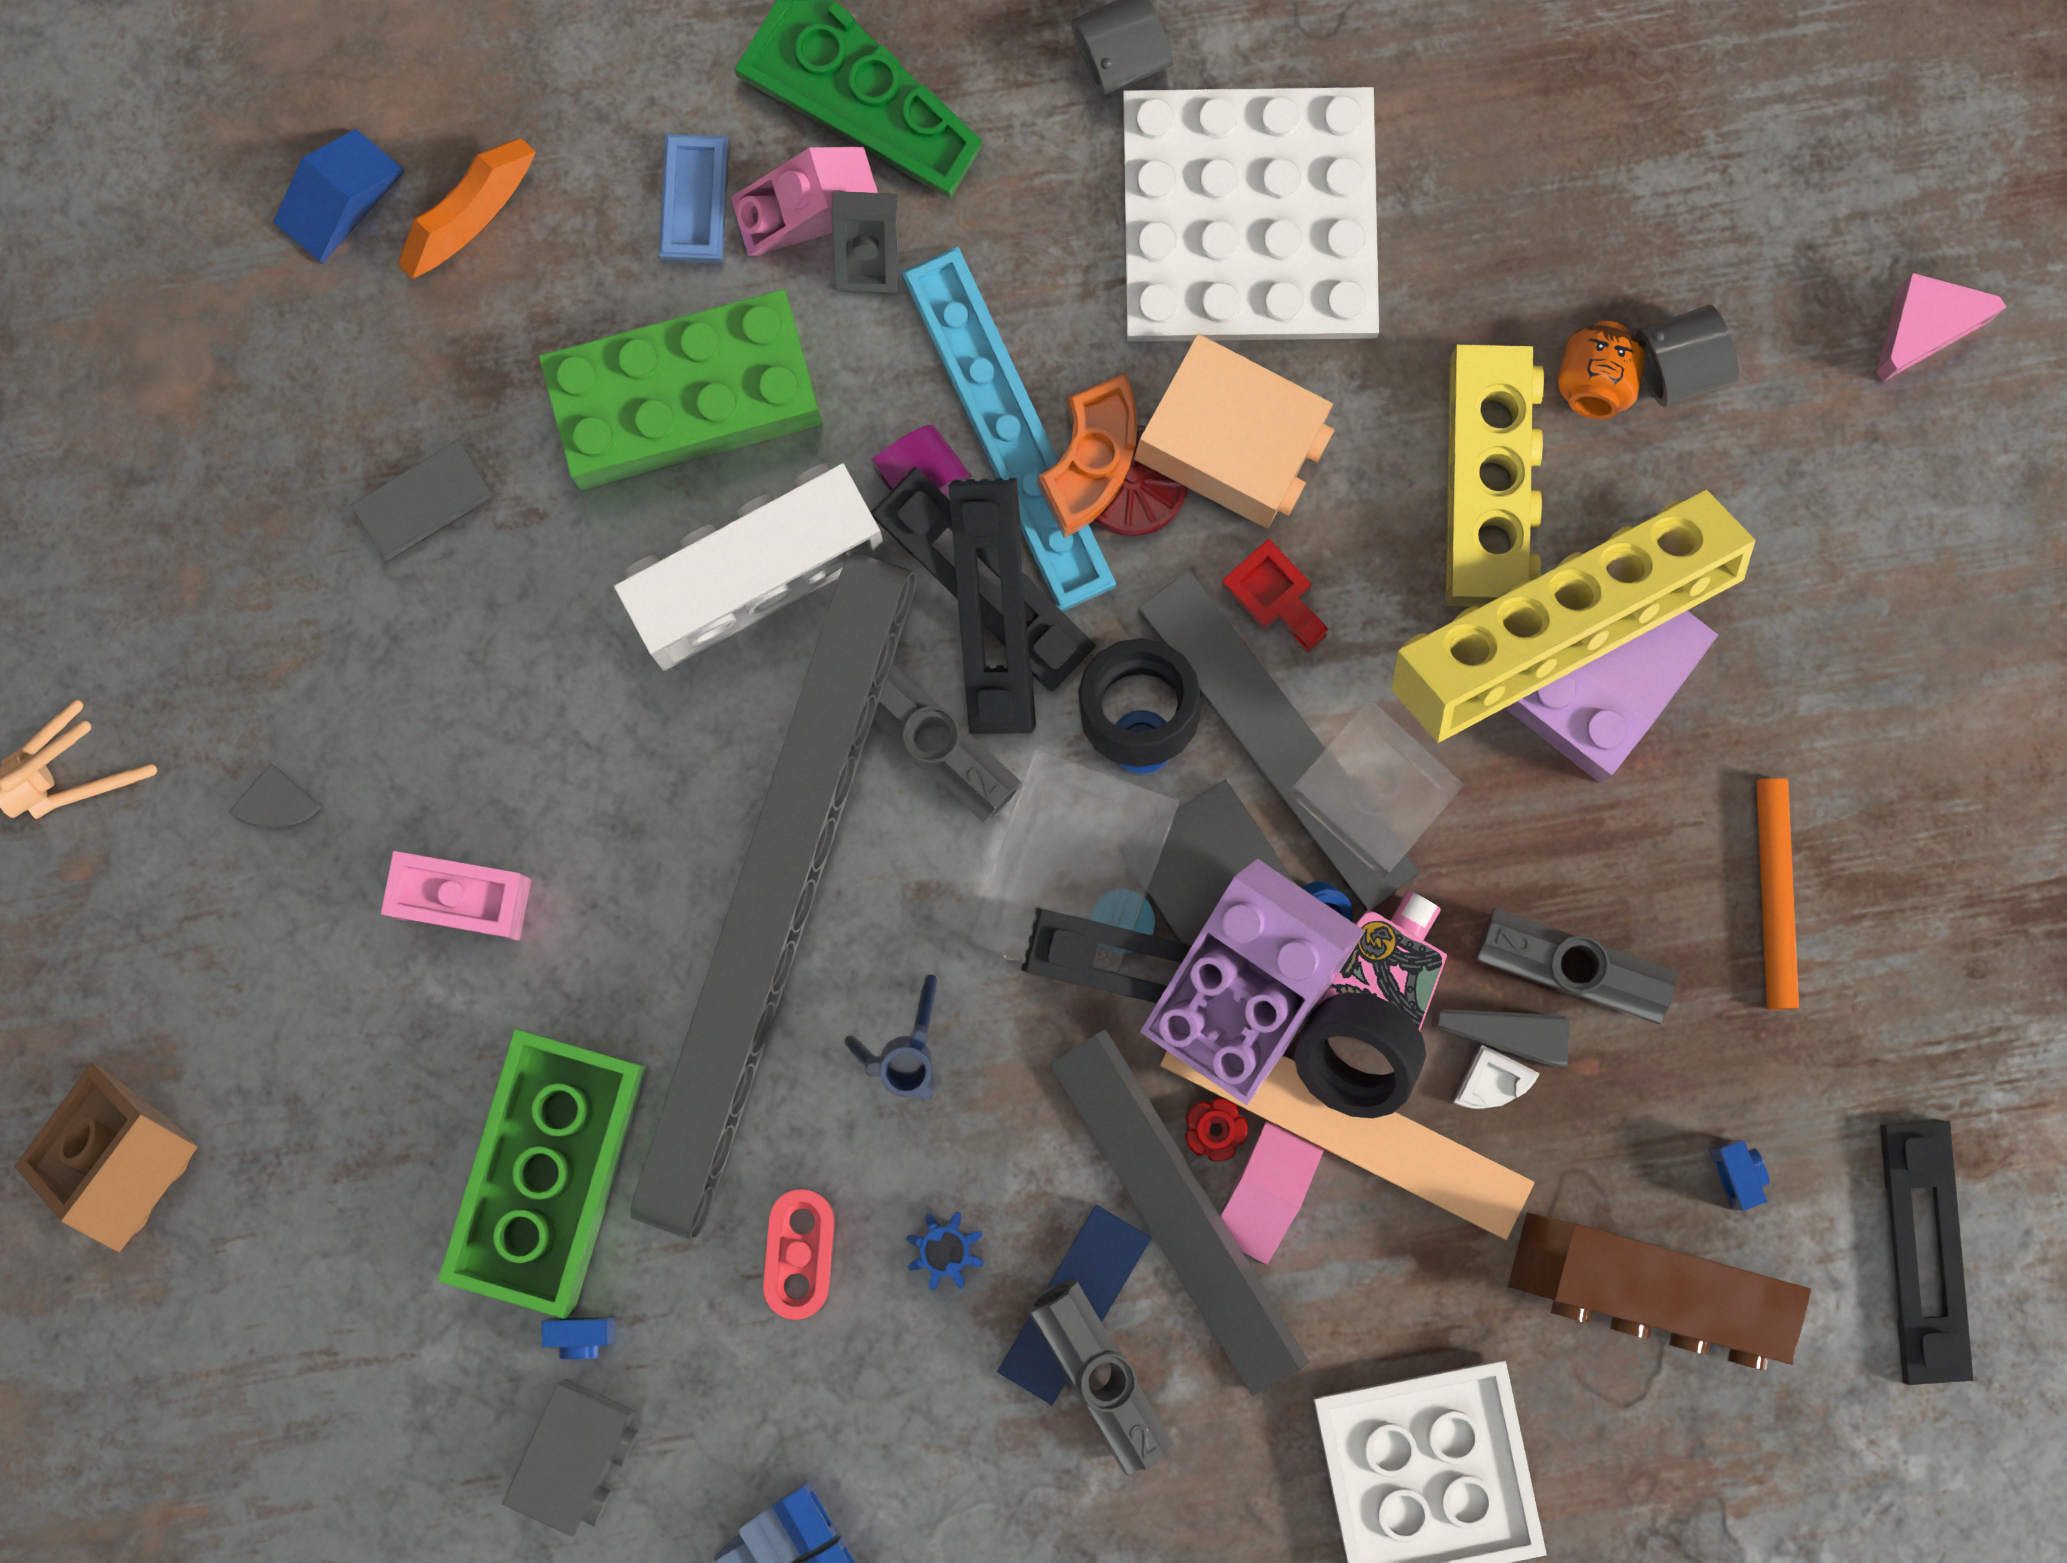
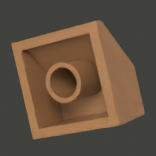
(105, 1159)

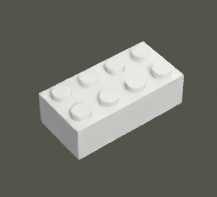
(749, 566)

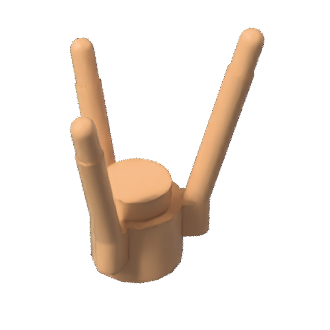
(27, 779)

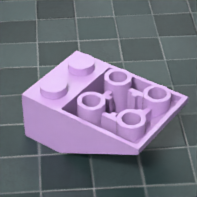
(1251, 980)

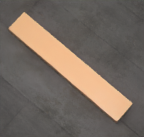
(1386, 1147)

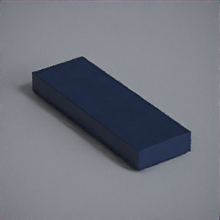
(1101, 1265)

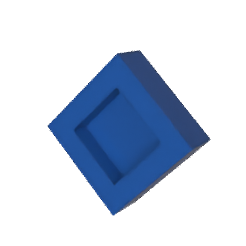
(1741, 1174)
(578, 1335)

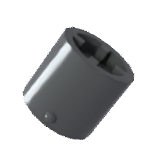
(1121, 43)
(1688, 355)

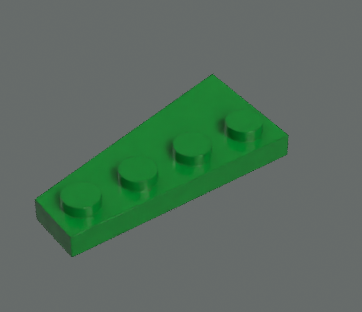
(847, 82)

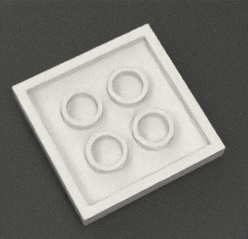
(1431, 1469)

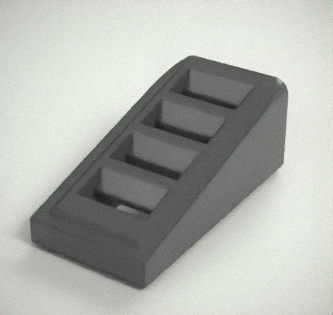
(1522, 1035)

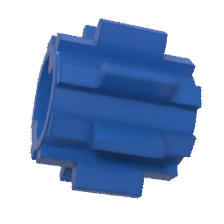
(936, 1234)

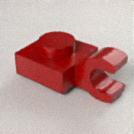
(1271, 589)

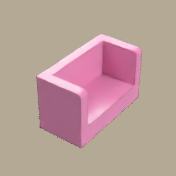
(456, 895)

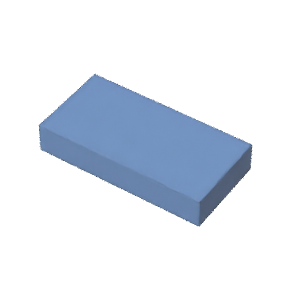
(694, 198)

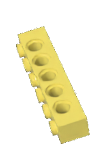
(1570, 615)

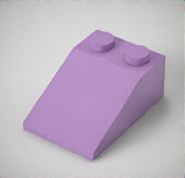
(1614, 700)

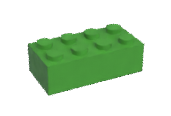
(680, 390)
(542, 1174)

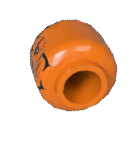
(1601, 370)

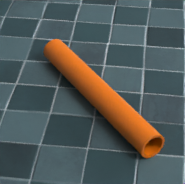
(1777, 894)

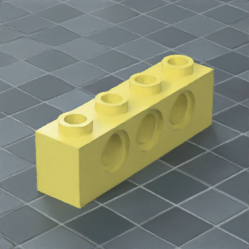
(1478, 377)

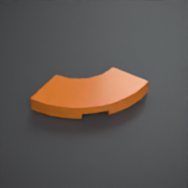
(466, 207)
(1097, 455)

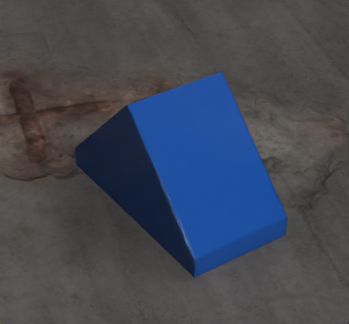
(335, 192)

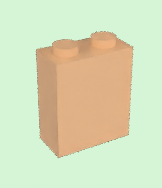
(1235, 432)

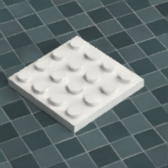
(1250, 214)

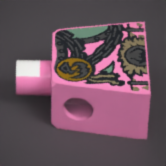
(1395, 959)

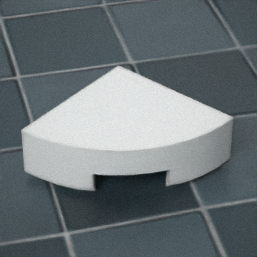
(1493, 1081)

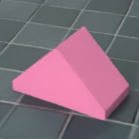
(1930, 317)
(1270, 1190)

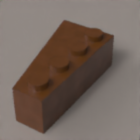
(1661, 1290)

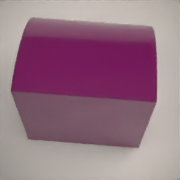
(923, 450)

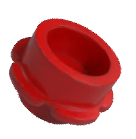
(1203, 1142)

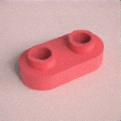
(798, 1253)

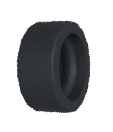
(1131, 659)
(1372, 1022)

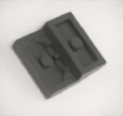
(1201, 855)

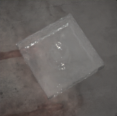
(1375, 788)

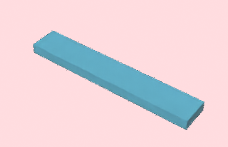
(1003, 421)

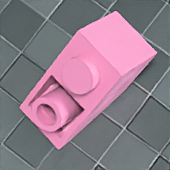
(798, 196)

